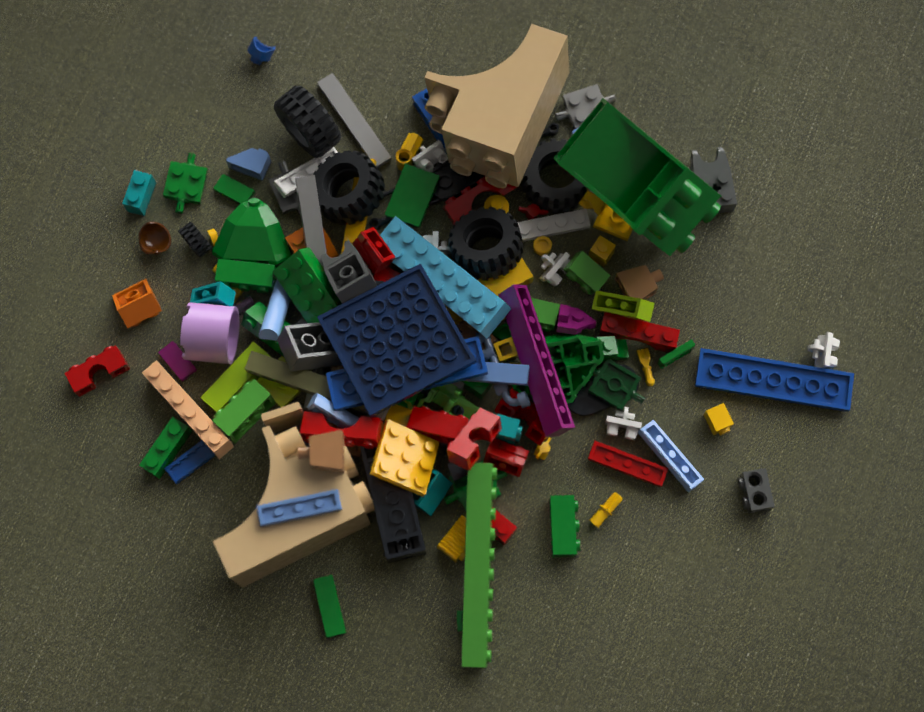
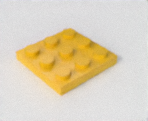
(404, 458)

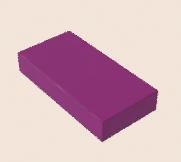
(173, 357)

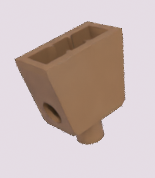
(639, 282)
(325, 452)

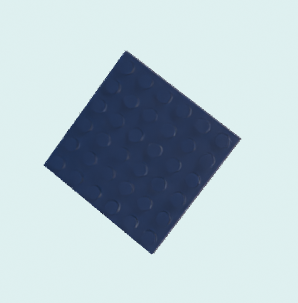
(396, 340)

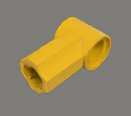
(408, 150)

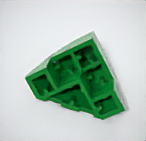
(252, 235)
(574, 360)

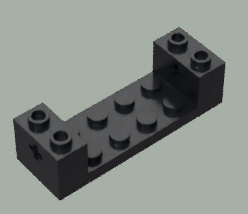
(395, 515)

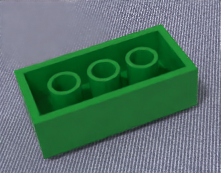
(307, 284)

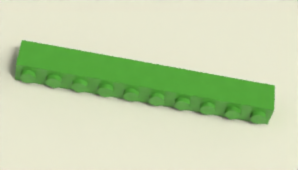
(478, 565)

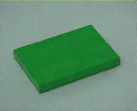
(412, 195)

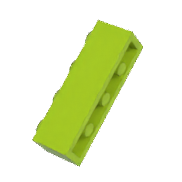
(231, 381)

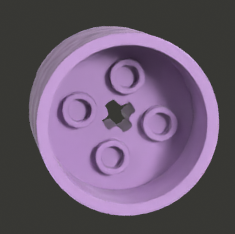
(210, 333)

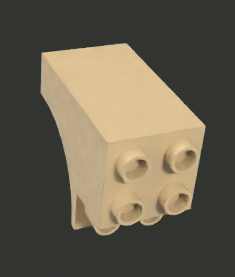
(499, 114)
(258, 551)

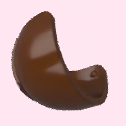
(154, 238)

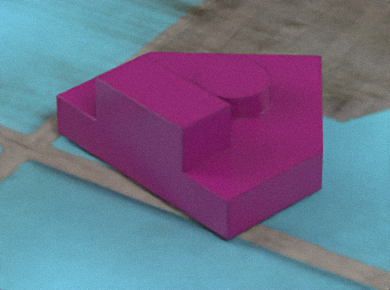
(573, 320)

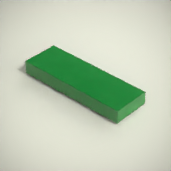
(329, 606)

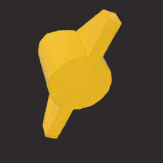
(543, 450)

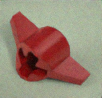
(532, 211)

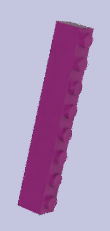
(533, 351)

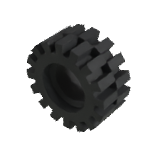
(195, 239)

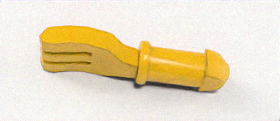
(644, 359)

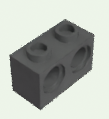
(762, 491)

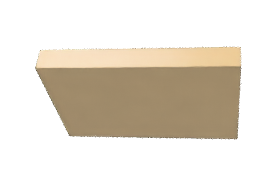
(283, 417)

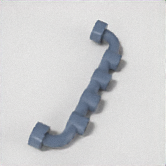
(502, 389)

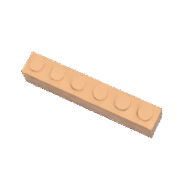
(188, 409)

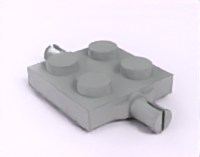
(581, 103)

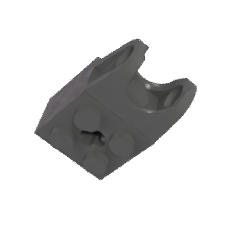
(718, 176)
(348, 273)

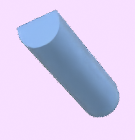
(275, 313)
(341, 418)
(670, 456)

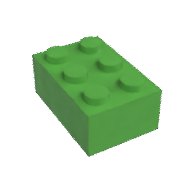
(243, 410)

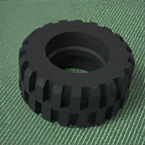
(307, 121)
(546, 196)
(361, 200)
(484, 224)

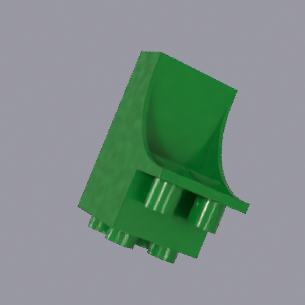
(638, 179)

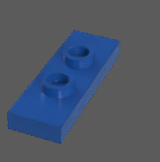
(189, 462)

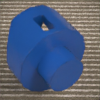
(259, 51)

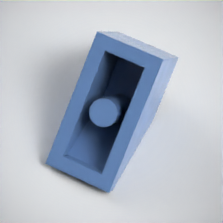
(250, 162)

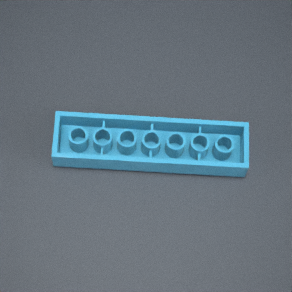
(454, 285)

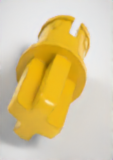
(605, 510)

